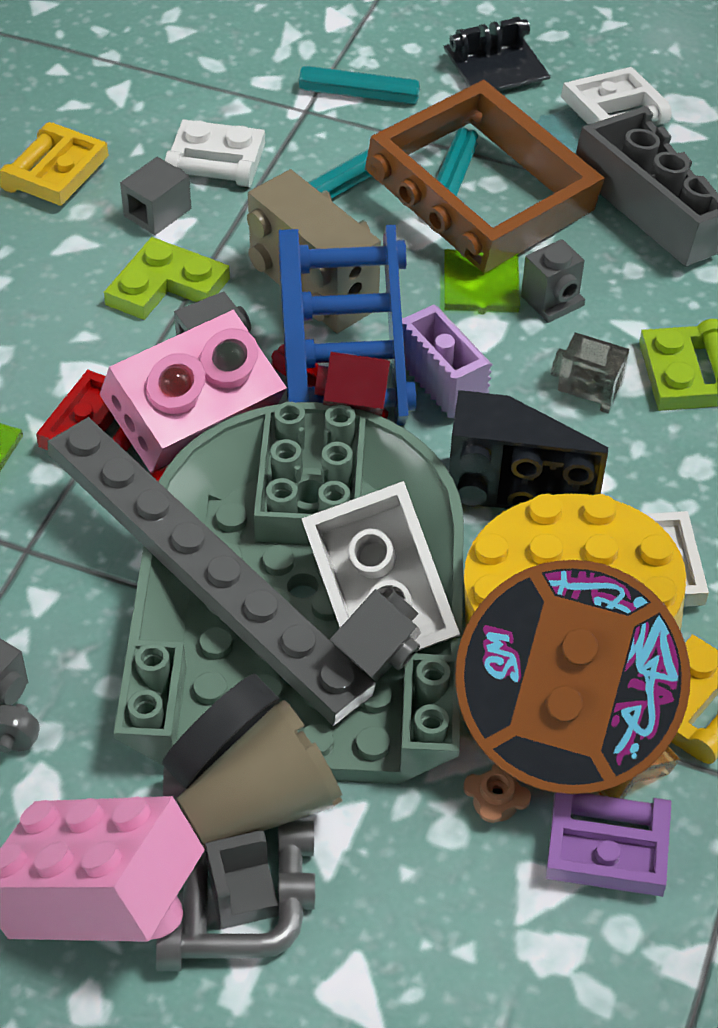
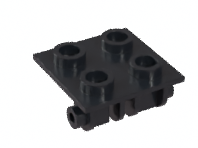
(496, 54)

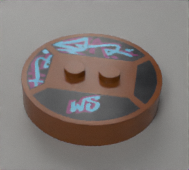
(572, 676)

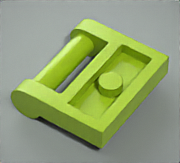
(675, 368)

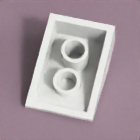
(380, 547)

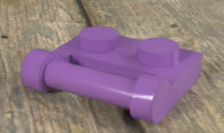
(610, 853)

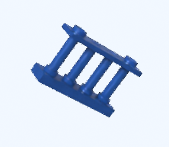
(302, 306)

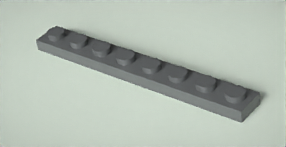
(212, 571)

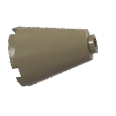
(261, 781)

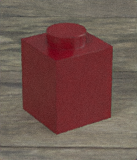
(353, 382)

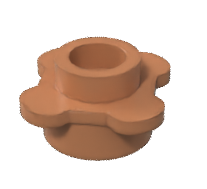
(496, 806)

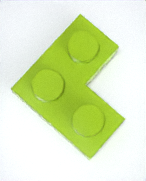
(160, 270)

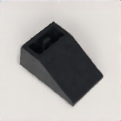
(514, 453)

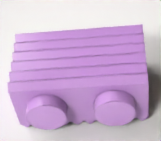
(443, 358)

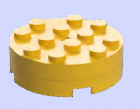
(575, 529)

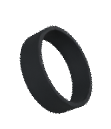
(219, 729)

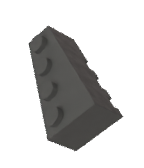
(653, 183)

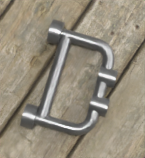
(295, 893)

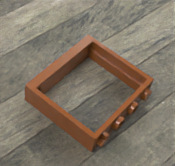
(569, 177)

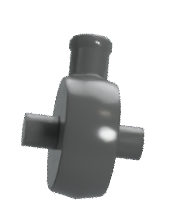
(17, 728)

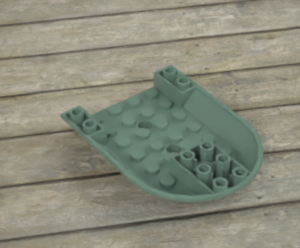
(252, 488)

